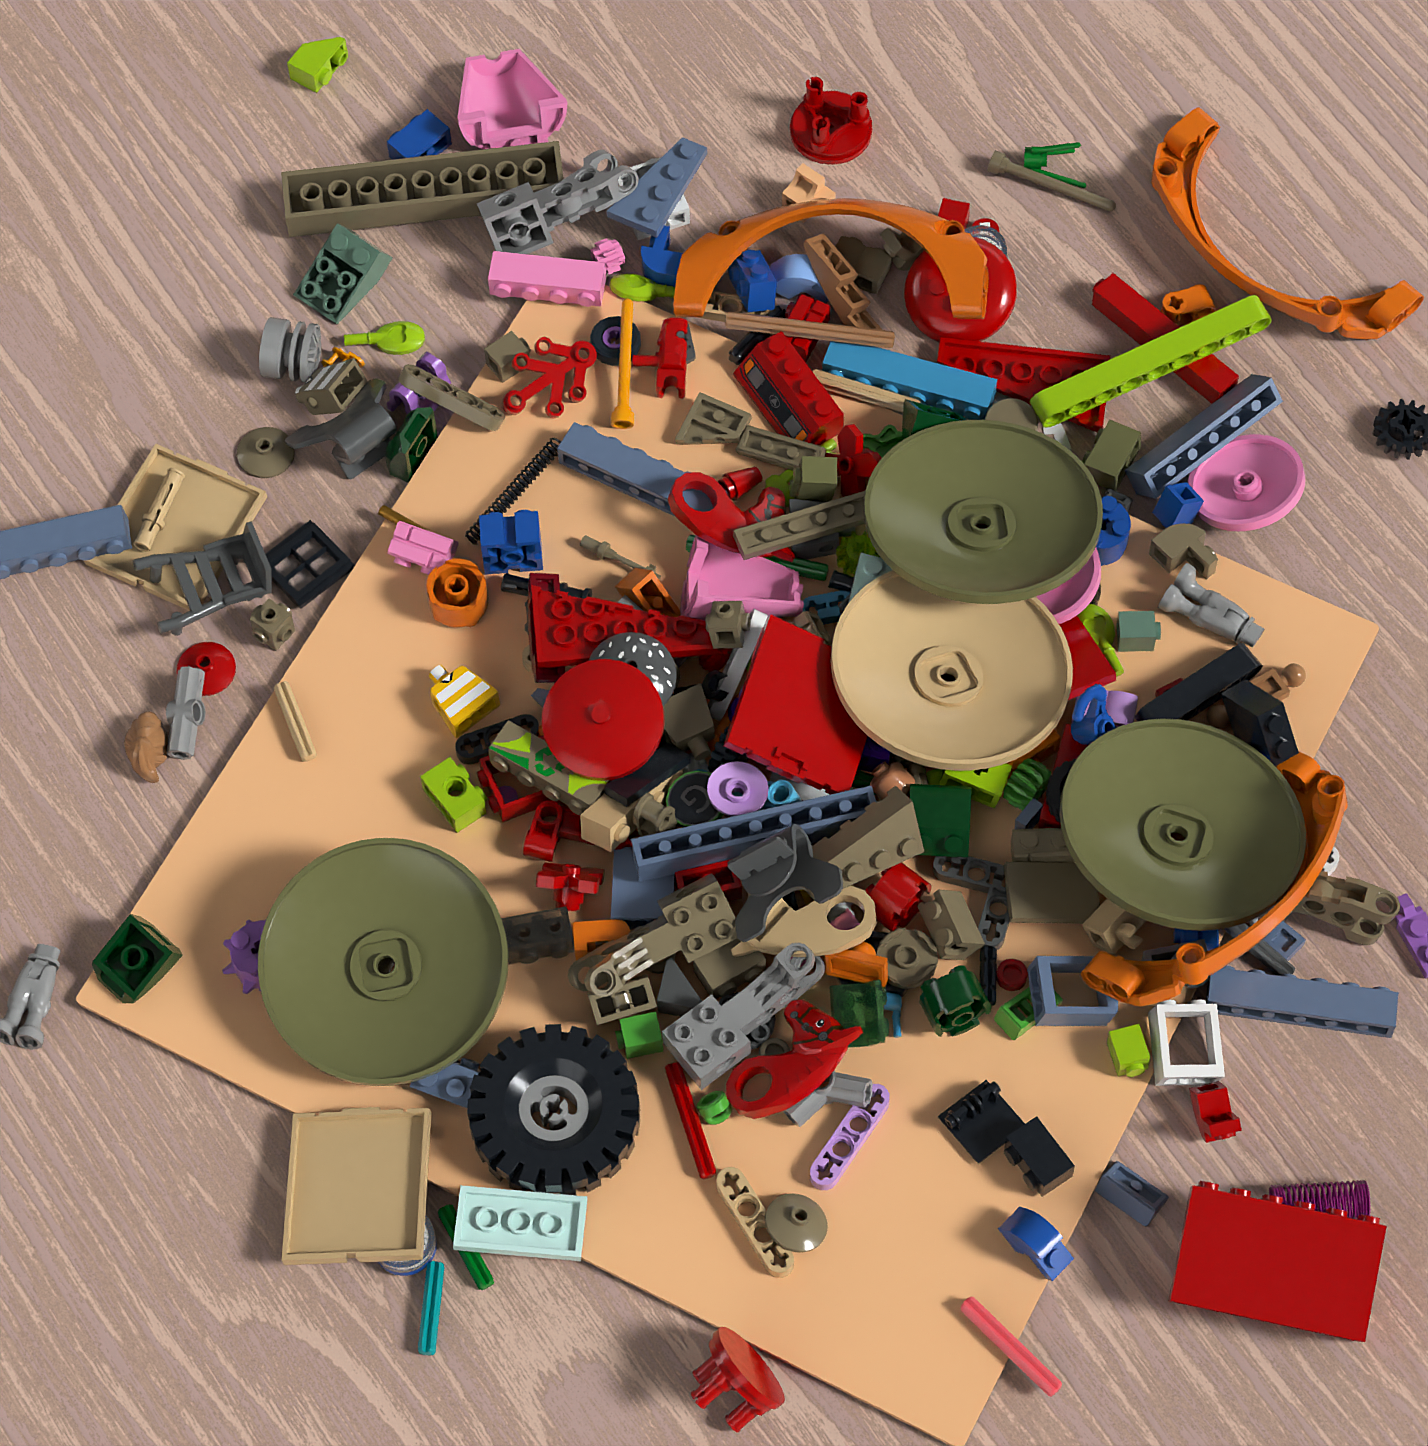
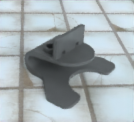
(359, 431)
(776, 869)

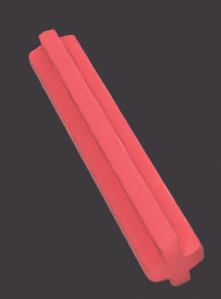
(1011, 1346)

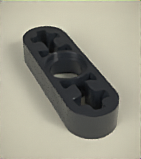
(473, 738)

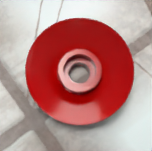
(220, 669)

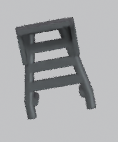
(228, 552)

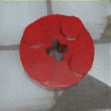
(897, 896)

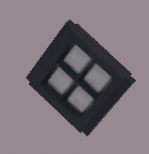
(307, 564)

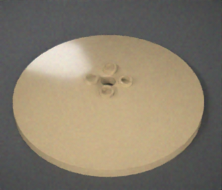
(1006, 664)

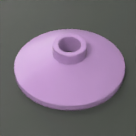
(737, 778)

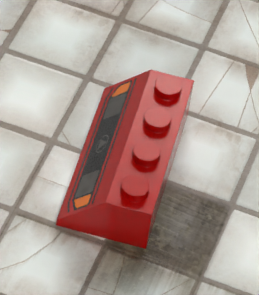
(789, 392)

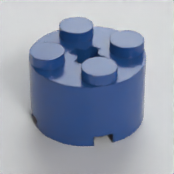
(1114, 531)

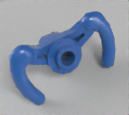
(1096, 721)

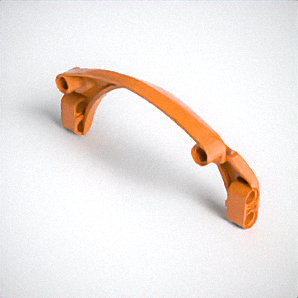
(1175, 180)
(944, 240)
(1149, 982)

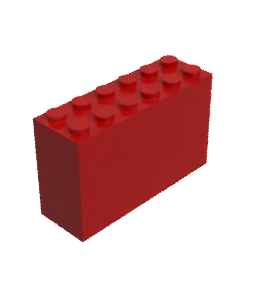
(1278, 1261)

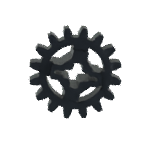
(1401, 431)

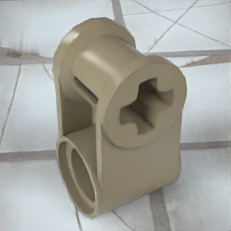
(653, 816)

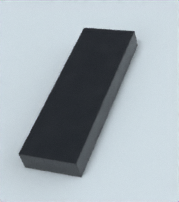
(660, 767)

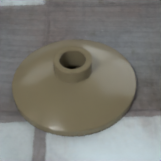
(265, 462)
(791, 1232)

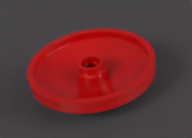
(603, 719)

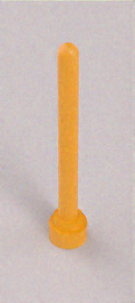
(622, 416)

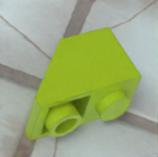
(317, 61)

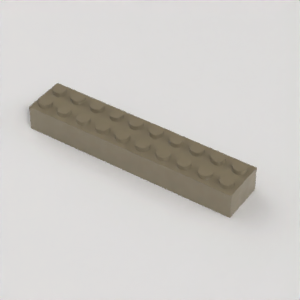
(412, 187)

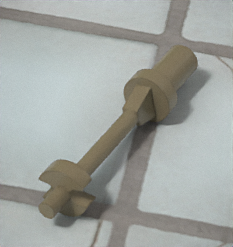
(603, 550)

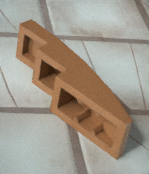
(837, 282)

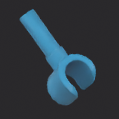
(894, 1004)

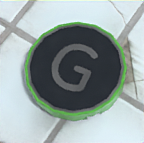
(690, 799)

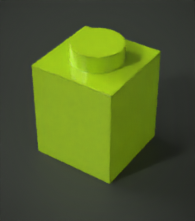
(1128, 1051)

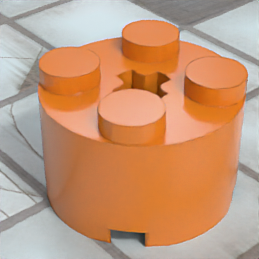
(457, 593)

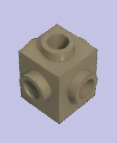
(272, 624)
(727, 624)

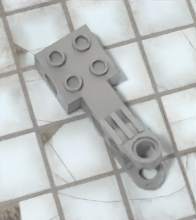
(523, 219)
(714, 1036)

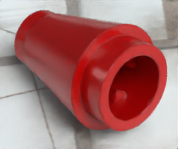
(740, 481)

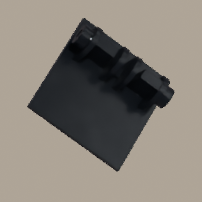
(981, 1120)

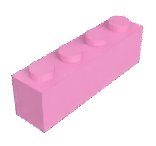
(547, 278)

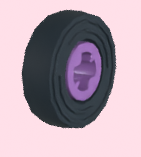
(606, 330)

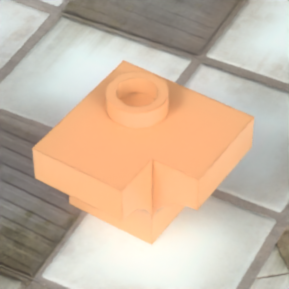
(805, 187)

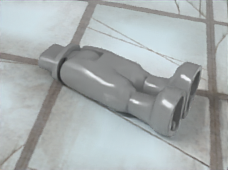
(1215, 611)
(31, 993)

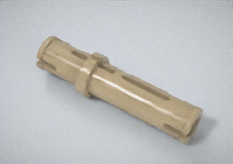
(145, 538)

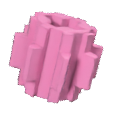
(610, 253)

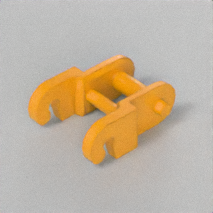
(338, 352)

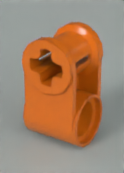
(1188, 304)

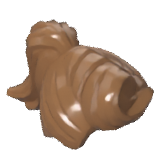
(146, 745)

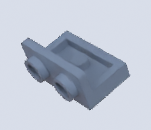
(451, 1083)

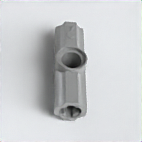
(185, 713)

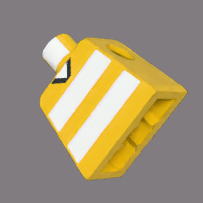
(461, 698)

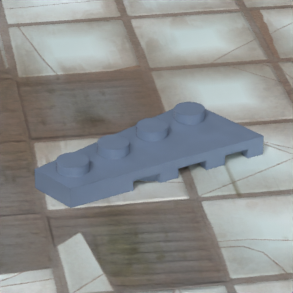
(660, 189)

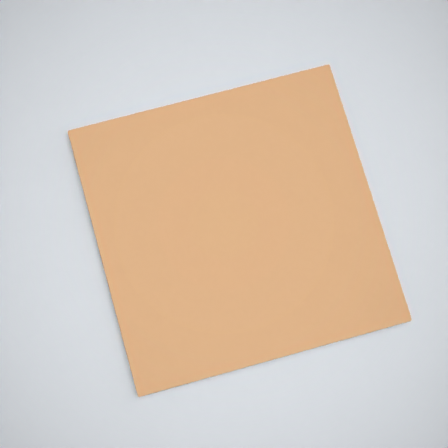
(913, 1209)

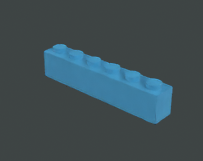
(913, 377)

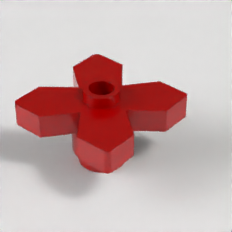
(853, 460)
(569, 883)

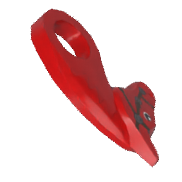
(725, 517)
(817, 1050)

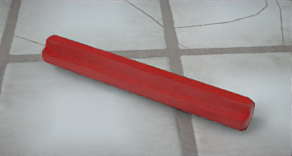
(690, 1120)

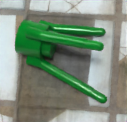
(1037, 157)

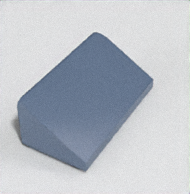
(1131, 1193)

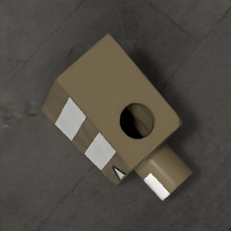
(332, 388)

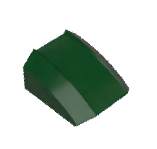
(411, 443)
(135, 959)

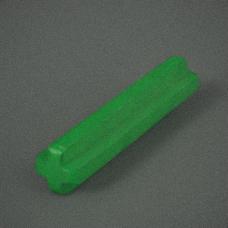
(472, 1260)

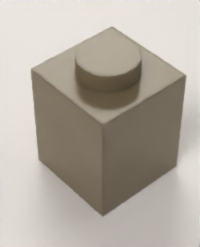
(501, 352)

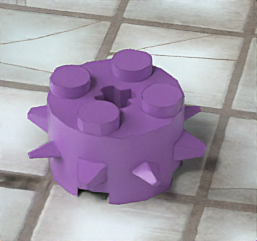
(244, 954)

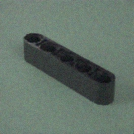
(1203, 686)

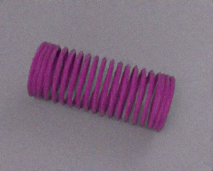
(1359, 1196)

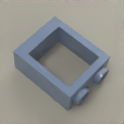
(1043, 996)

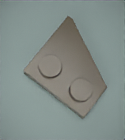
(712, 422)

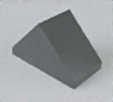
(676, 993)

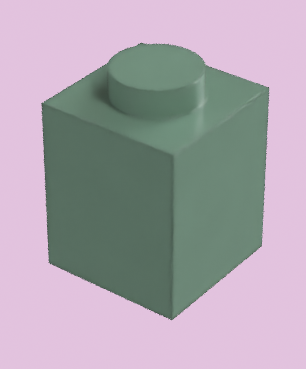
(1137, 631)

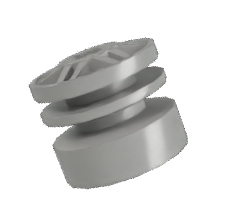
(284, 349)

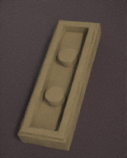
(775, 448)

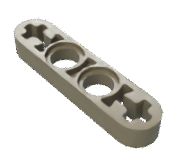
(451, 397)

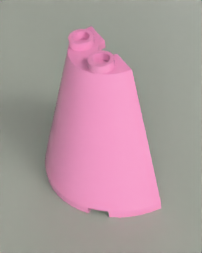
(508, 102)
(725, 576)

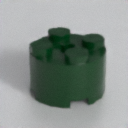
(954, 1001)

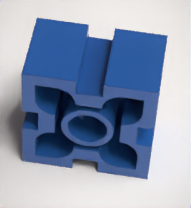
(511, 542)

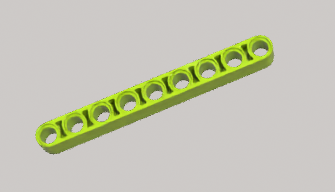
(1150, 361)

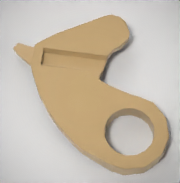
(811, 927)

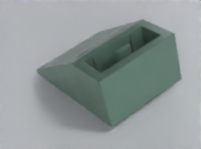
(342, 274)

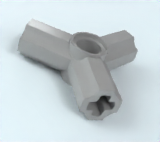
(841, 1089)

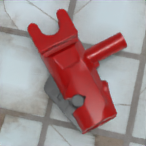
(674, 354)

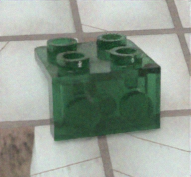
(862, 1007)

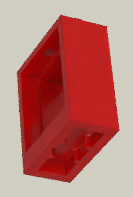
(512, 809)

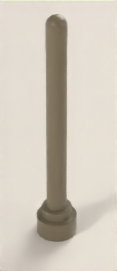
(1001, 164)

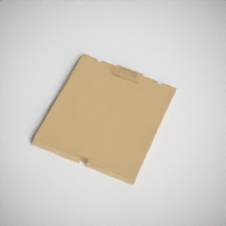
(204, 510)
(357, 1186)

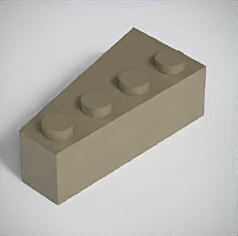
(874, 840)

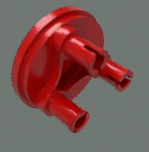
(831, 124)
(740, 1369)

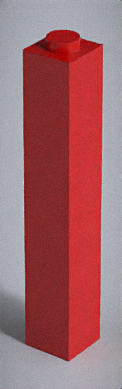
(1145, 323)

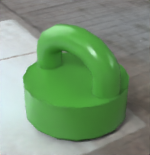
(712, 1105)

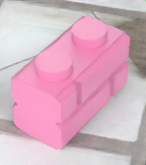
(420, 547)

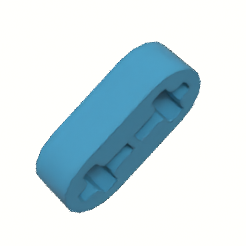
(826, 605)

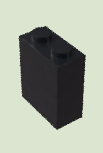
(1260, 721)

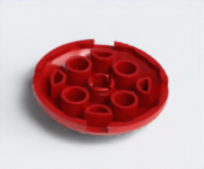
(930, 304)

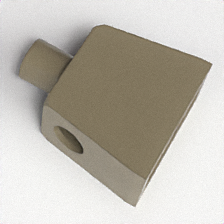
(689, 722)

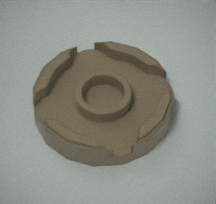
(910, 957)

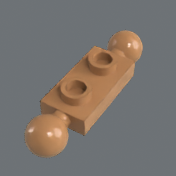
(1292, 676)

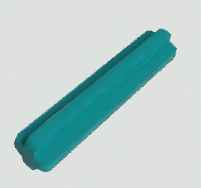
(431, 1308)

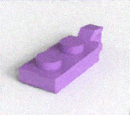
(1413, 928)

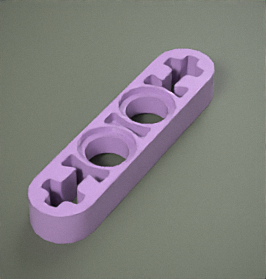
(850, 1137)

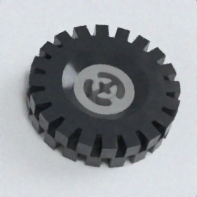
(529, 1079)

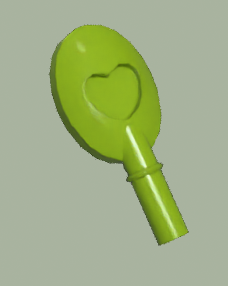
(639, 288)
(392, 338)
(1103, 633)

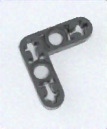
(995, 891)

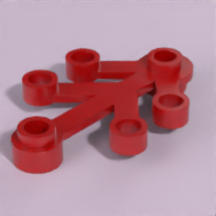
(553, 374)

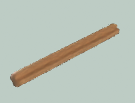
(810, 329)

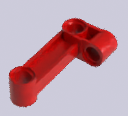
(543, 835)

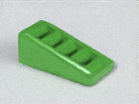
(1012, 1020)

